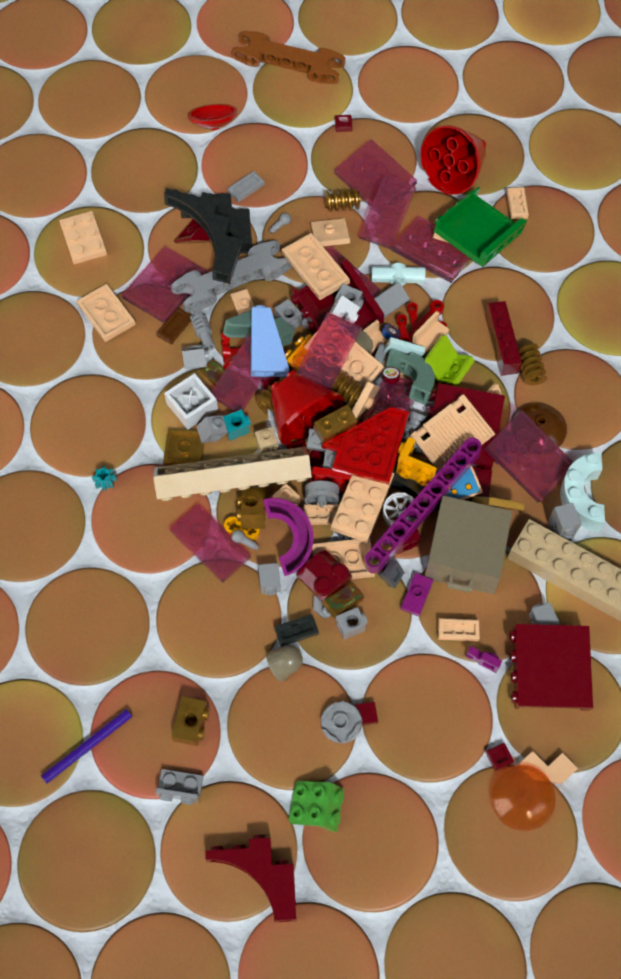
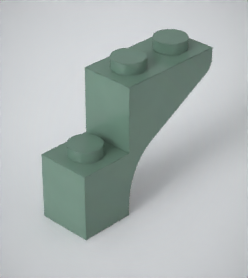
(240, 327)

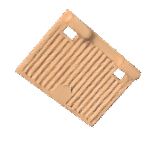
(450, 430)

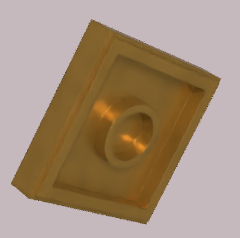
(183, 447)
(499, 503)

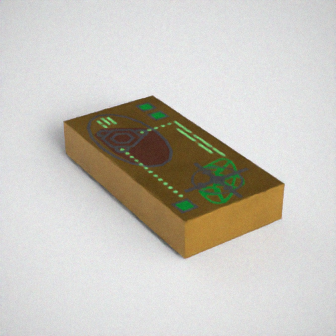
(212, 372)
(343, 600)

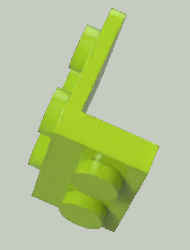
(446, 364)

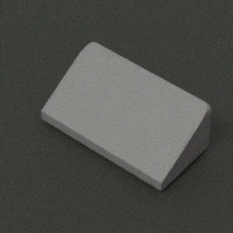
(392, 299)

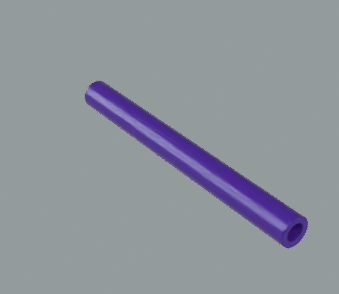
(86, 746)

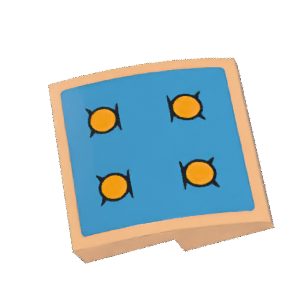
(466, 487)

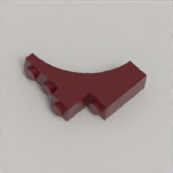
(256, 861)

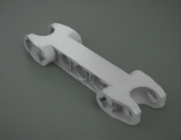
(257, 264)

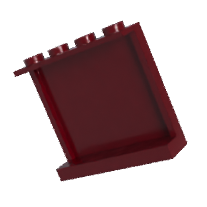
(316, 310)
(487, 405)
(551, 666)

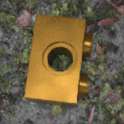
(335, 423)
(252, 508)
(190, 709)

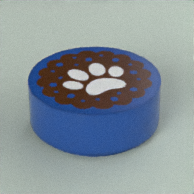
(390, 331)

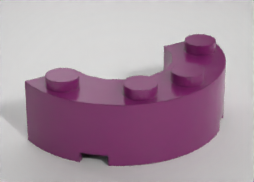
(301, 529)

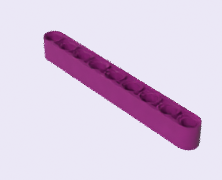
(421, 513)

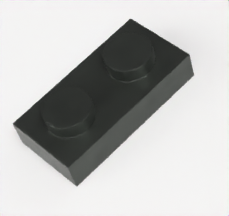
(296, 630)

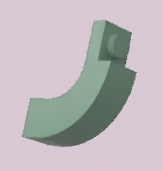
(417, 370)

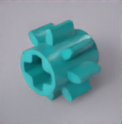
(101, 482)

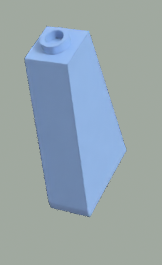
(266, 347)

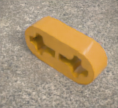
(229, 521)

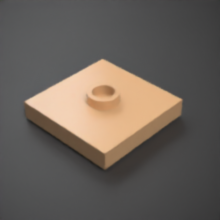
(331, 232)
(365, 400)

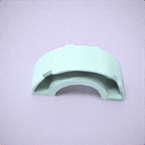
(572, 490)

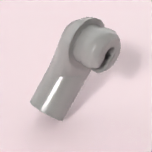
(319, 608)

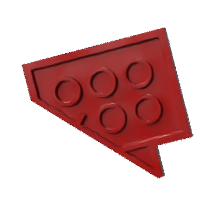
(370, 447)

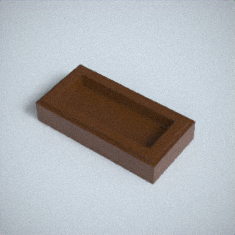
(174, 326)

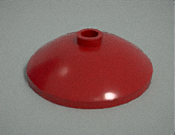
(213, 115)

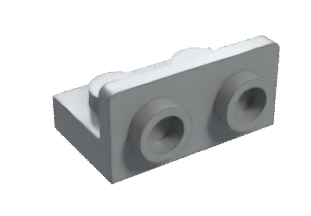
(179, 786)

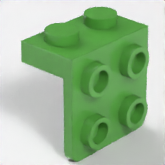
(316, 805)

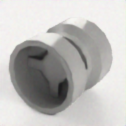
(416, 421)

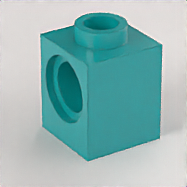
(237, 431)

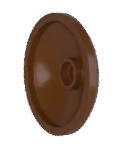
(554, 423)

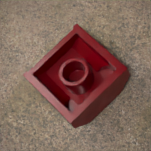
(324, 575)

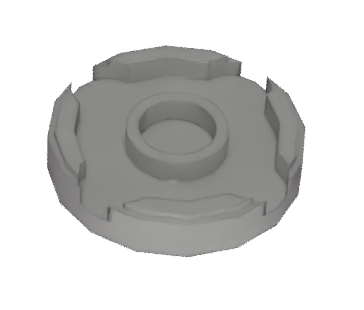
(341, 722)

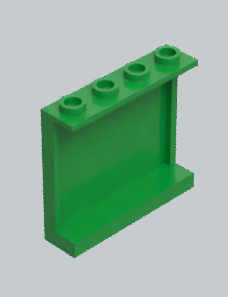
(477, 228)

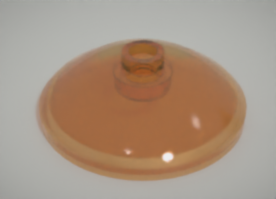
(511, 809)

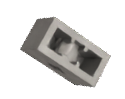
(564, 521)

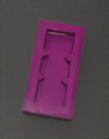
(417, 594)

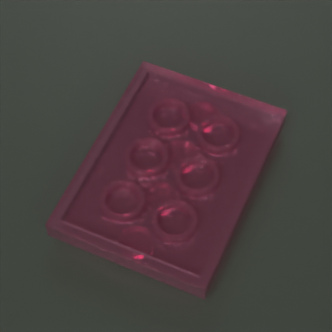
(366, 170)
(433, 254)
(152, 287)
(529, 456)

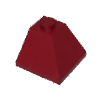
(192, 234)

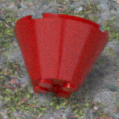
(452, 158)
(299, 404)

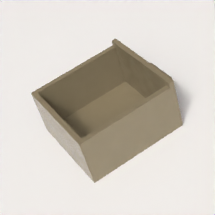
(468, 545)

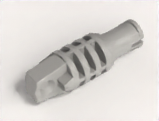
(202, 329)

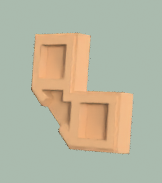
(556, 772)

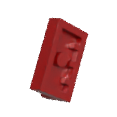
(326, 474)

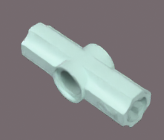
(398, 273)

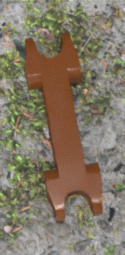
(315, 64)

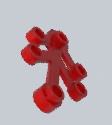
(414, 320)

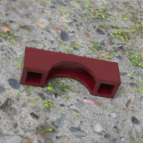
(507, 350)

